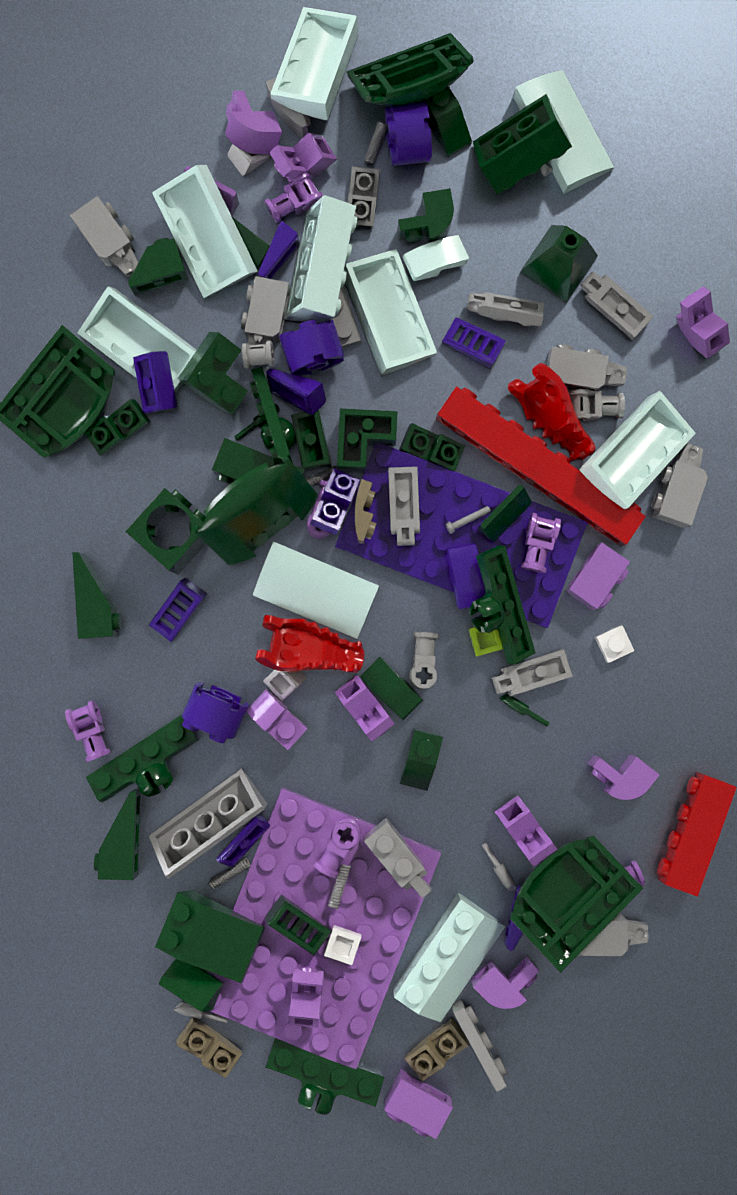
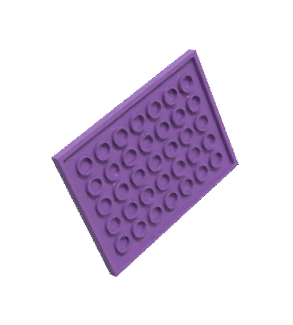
(369, 906)

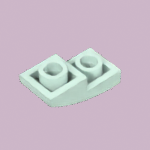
(435, 256)

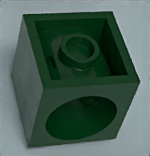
(145, 530)

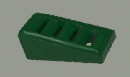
(281, 926)

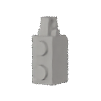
(105, 236)
(266, 310)
(585, 369)
(681, 488)
(397, 857)
(616, 937)

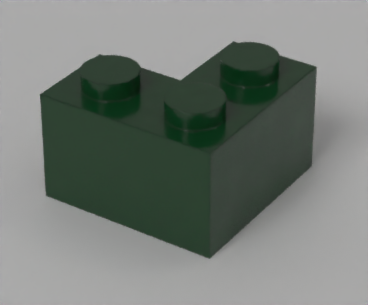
(208, 371)
(361, 429)

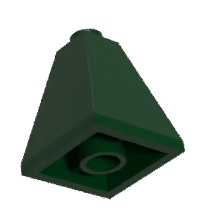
(560, 261)

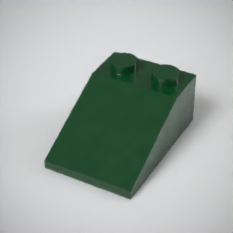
(209, 936)

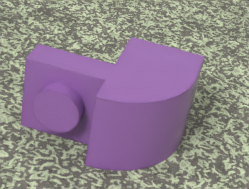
(251, 130)
(308, 155)
(701, 325)
(364, 708)
(276, 719)
(629, 781)
(525, 831)
(503, 989)
(306, 997)

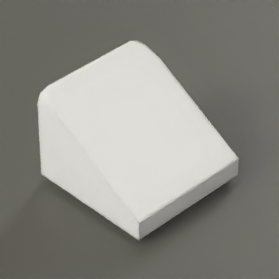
(245, 161)
(284, 683)

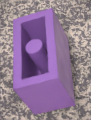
(598, 576)
(417, 1104)

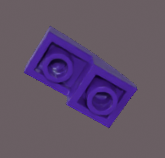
(335, 501)
(465, 574)

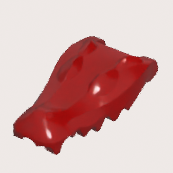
(551, 409)
(304, 647)

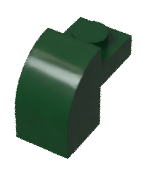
(436, 218)

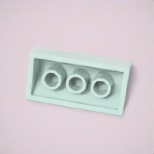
(321, 261)
(447, 959)

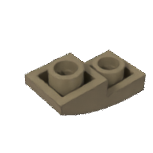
(363, 519)
(210, 1046)
(436, 1049)

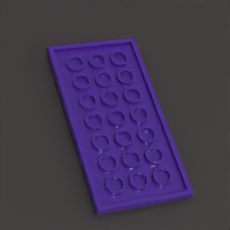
(447, 498)

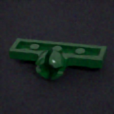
(276, 432)
(502, 606)
(143, 763)
(323, 1077)

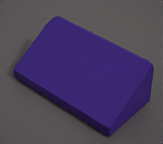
(155, 381)
(243, 841)

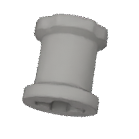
(258, 354)

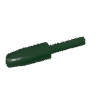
(257, 422)
(522, 708)

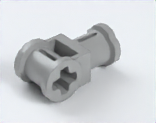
(592, 406)
(424, 658)

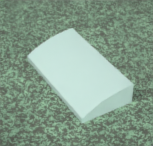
(315, 62)
(587, 155)
(204, 230)
(388, 311)
(126, 330)
(638, 450)
(315, 590)

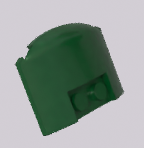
(412, 72)
(58, 394)
(255, 510)
(572, 899)

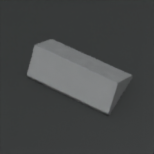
(206, 822)

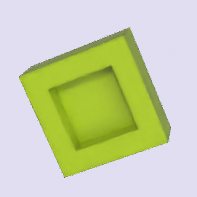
(485, 642)

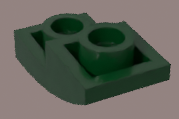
(118, 427)
(432, 447)
(391, 688)

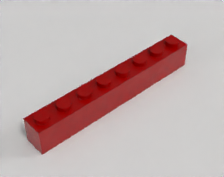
(537, 465)

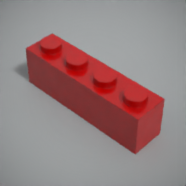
(696, 833)

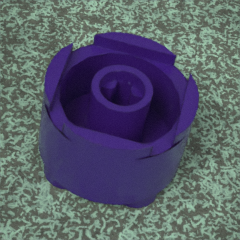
(408, 134)
(312, 347)
(214, 712)

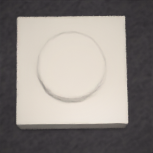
(614, 644)
(342, 945)

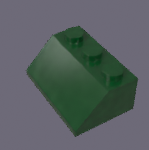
(521, 144)

